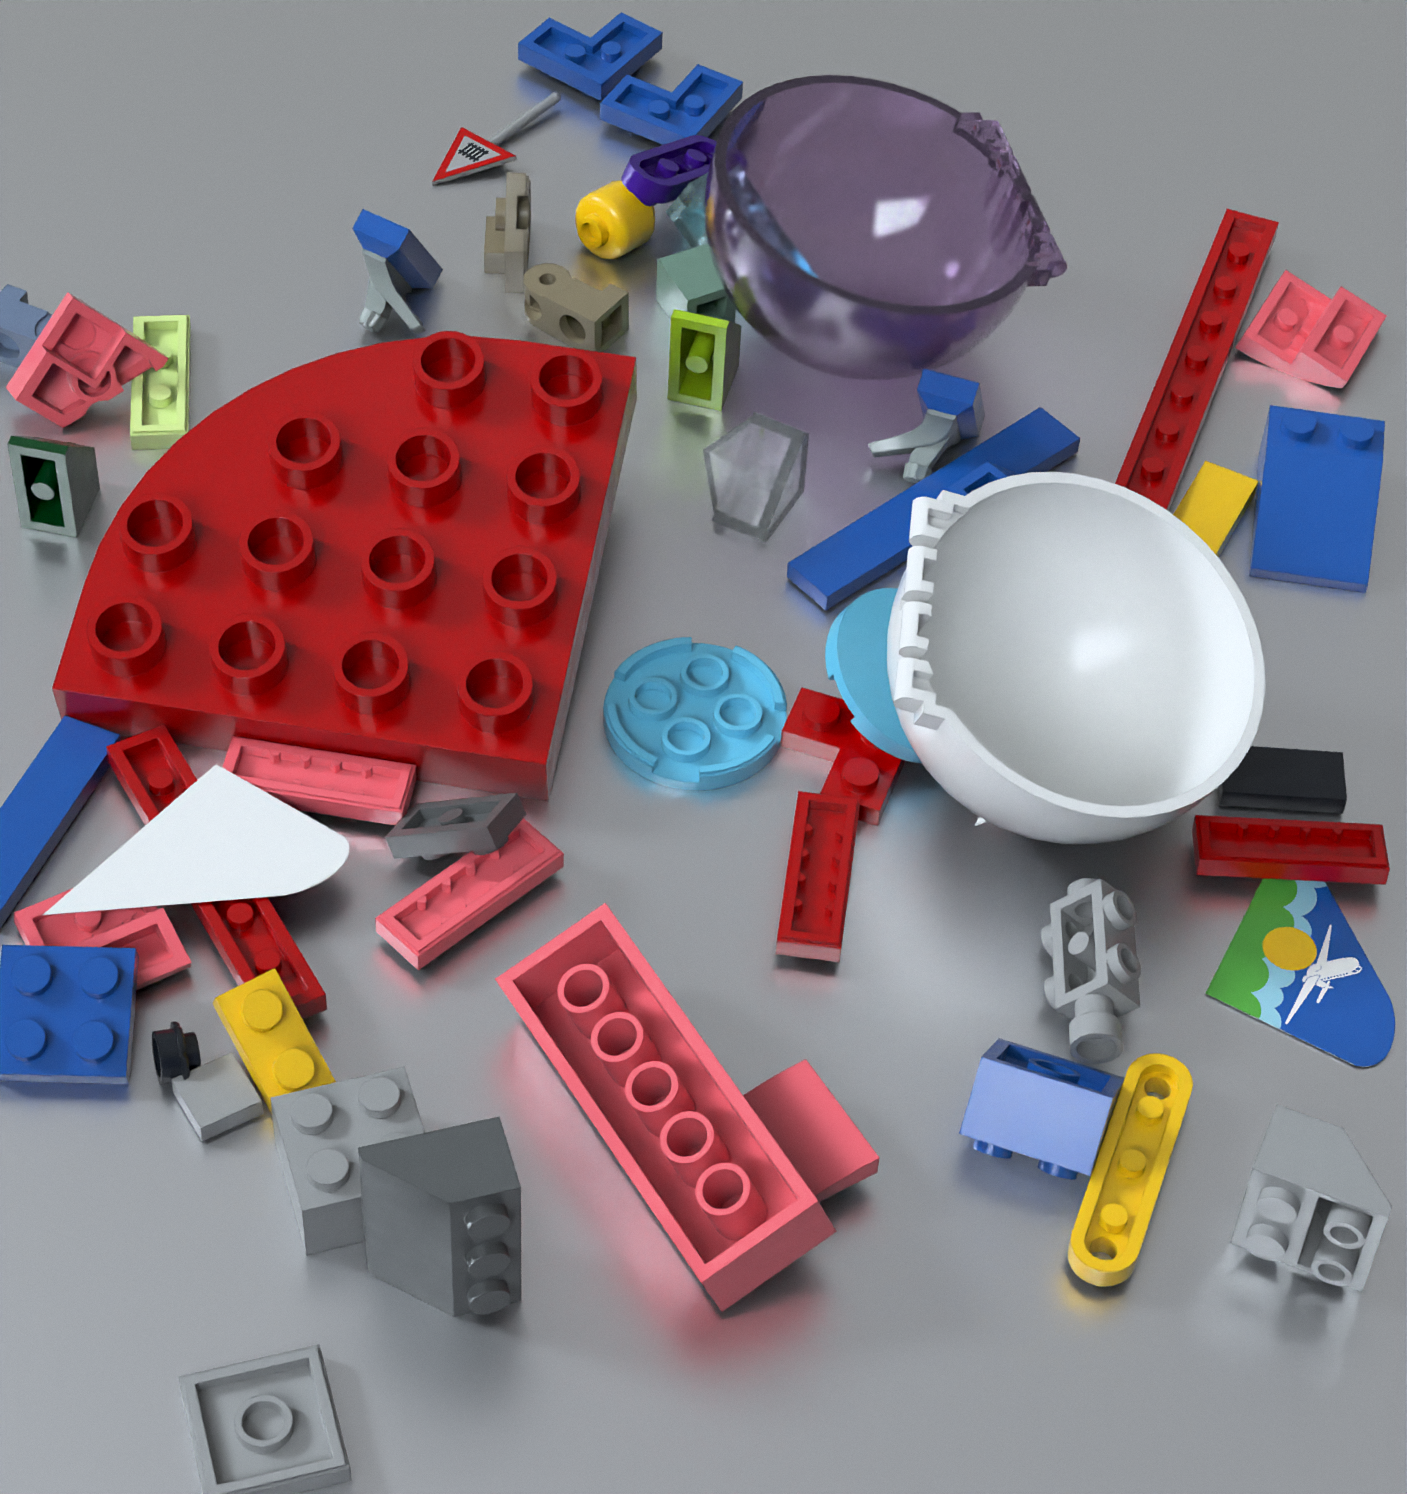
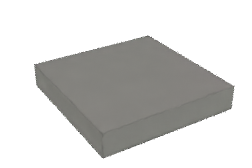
(265, 1425)

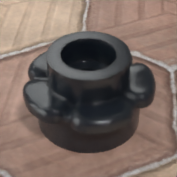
(174, 1053)

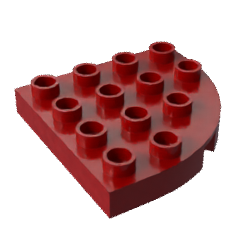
(367, 562)

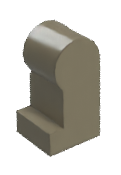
(574, 309)

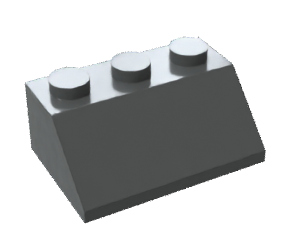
(445, 1217)

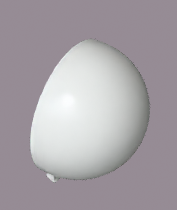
(1071, 658)

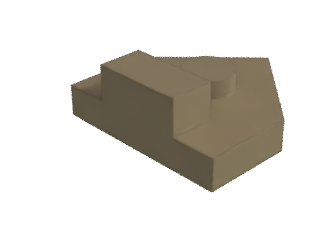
(509, 233)

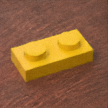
(272, 1037)

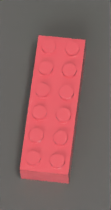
(666, 1107)

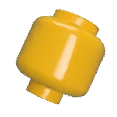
(613, 221)

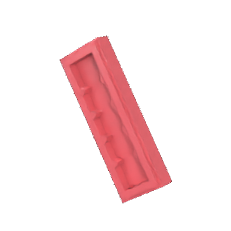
(325, 780)
(468, 895)

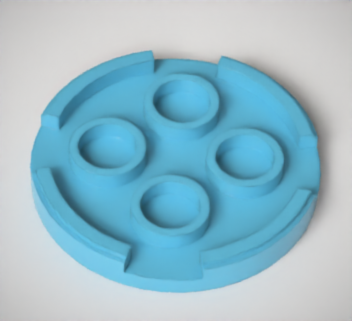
(859, 666)
(694, 714)

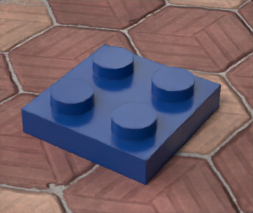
(67, 1013)

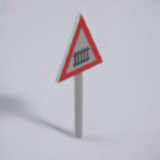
(474, 154)

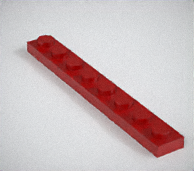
(1197, 358)

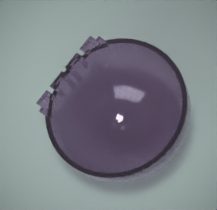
(871, 225)

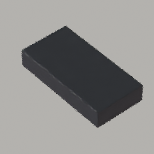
(1287, 781)

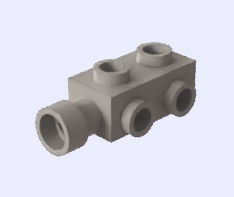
(1093, 966)

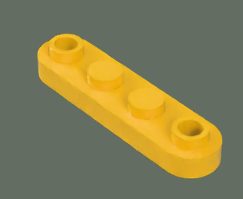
(1130, 1170)

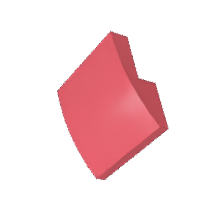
(1310, 333)
(139, 928)
(813, 1130)

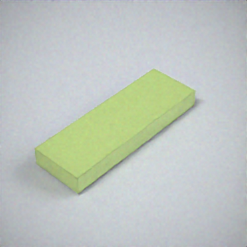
(162, 396)

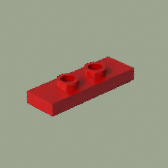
(1290, 849)
(818, 877)

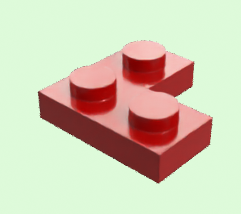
(860, 770)

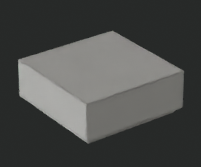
(217, 1096)

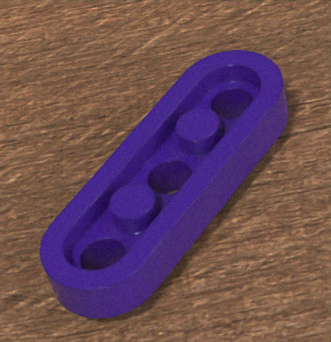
(666, 170)

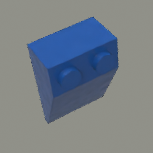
(1317, 498)

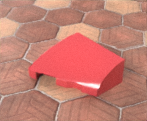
(79, 362)

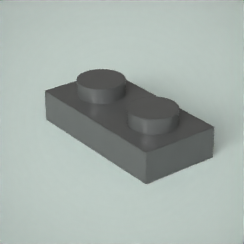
(456, 826)

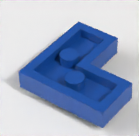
(595, 62)
(667, 116)

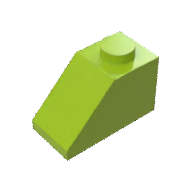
(702, 359)

